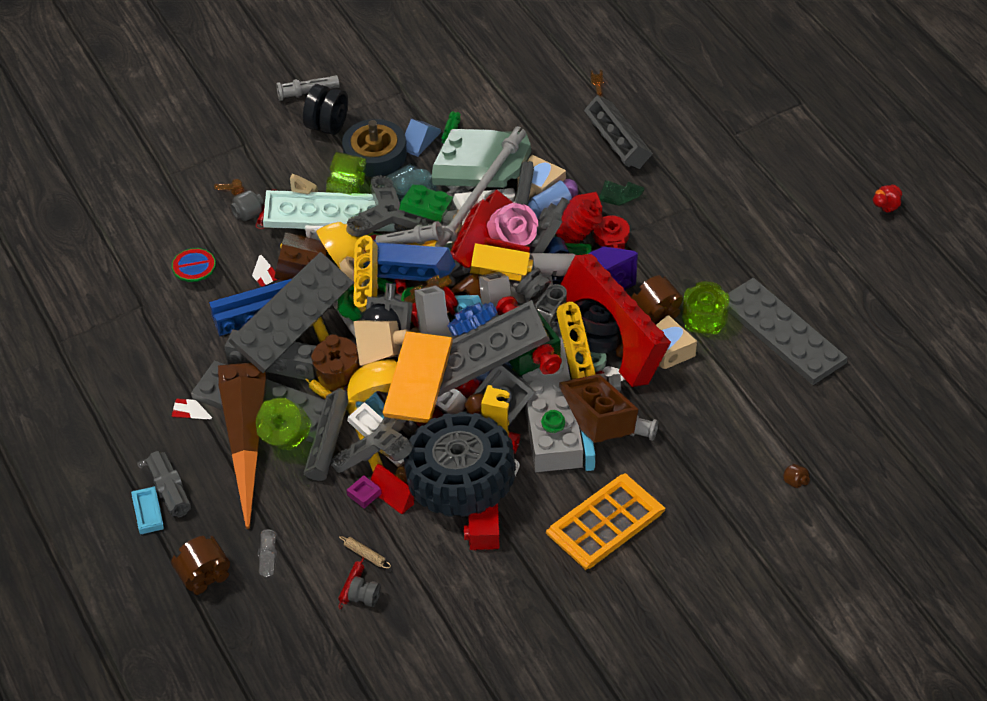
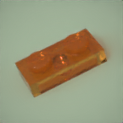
(434, 281)

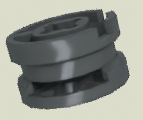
(533, 285)

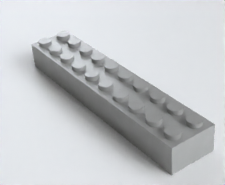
(558, 449)

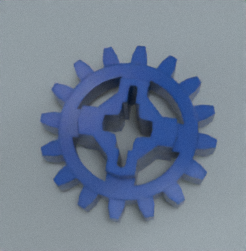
(471, 318)

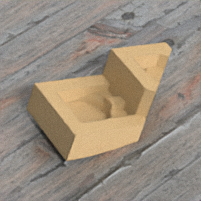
(302, 185)

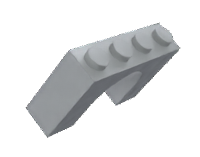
(432, 303)

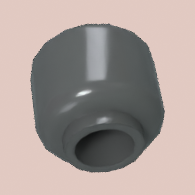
(247, 205)

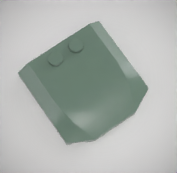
(470, 154)

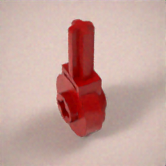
(612, 232)

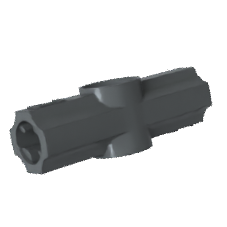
(168, 484)

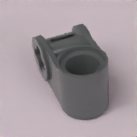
(550, 301)

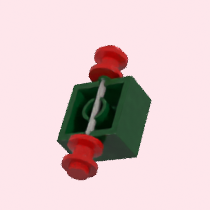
(545, 357)

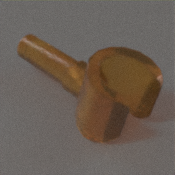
(597, 80)
(235, 187)

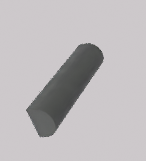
(326, 435)

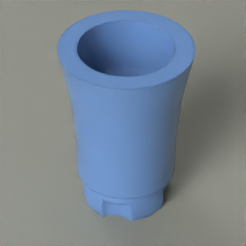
(550, 195)

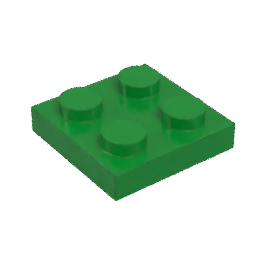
(426, 203)

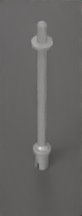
(510, 146)

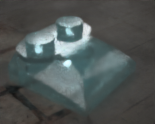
(407, 176)

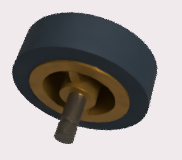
(379, 143)

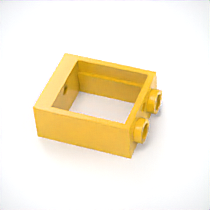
(495, 259)

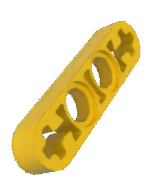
(370, 272)
(572, 347)

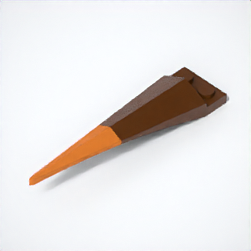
(242, 395)

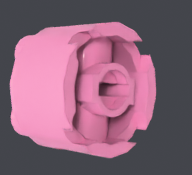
(513, 224)

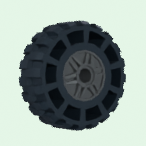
(460, 464)

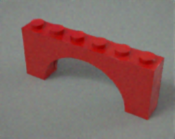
(642, 340)

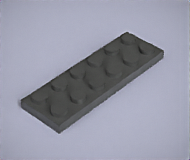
(291, 312)
(784, 331)
(493, 345)
(208, 392)

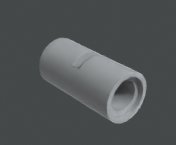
(551, 263)

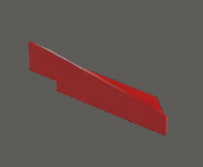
(475, 227)

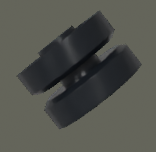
(325, 109)
(600, 327)

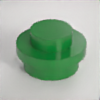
(553, 421)

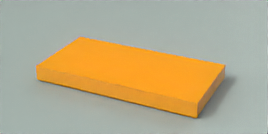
(417, 377)

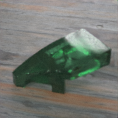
(618, 194)

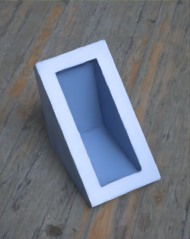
(419, 136)

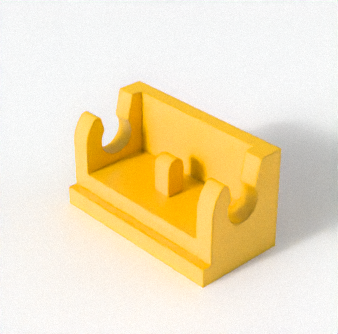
(496, 409)

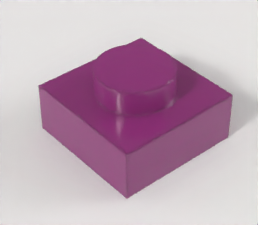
(363, 491)

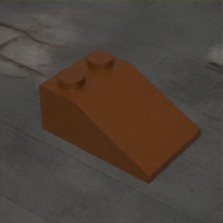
(296, 254)
(599, 408)

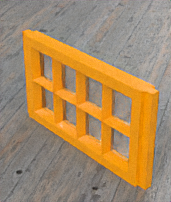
(605, 521)

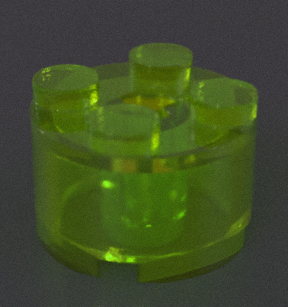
(346, 174)
(705, 308)
(271, 417)

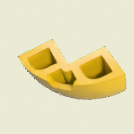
(338, 241)
(371, 378)

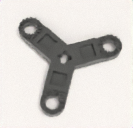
(379, 216)
(384, 439)

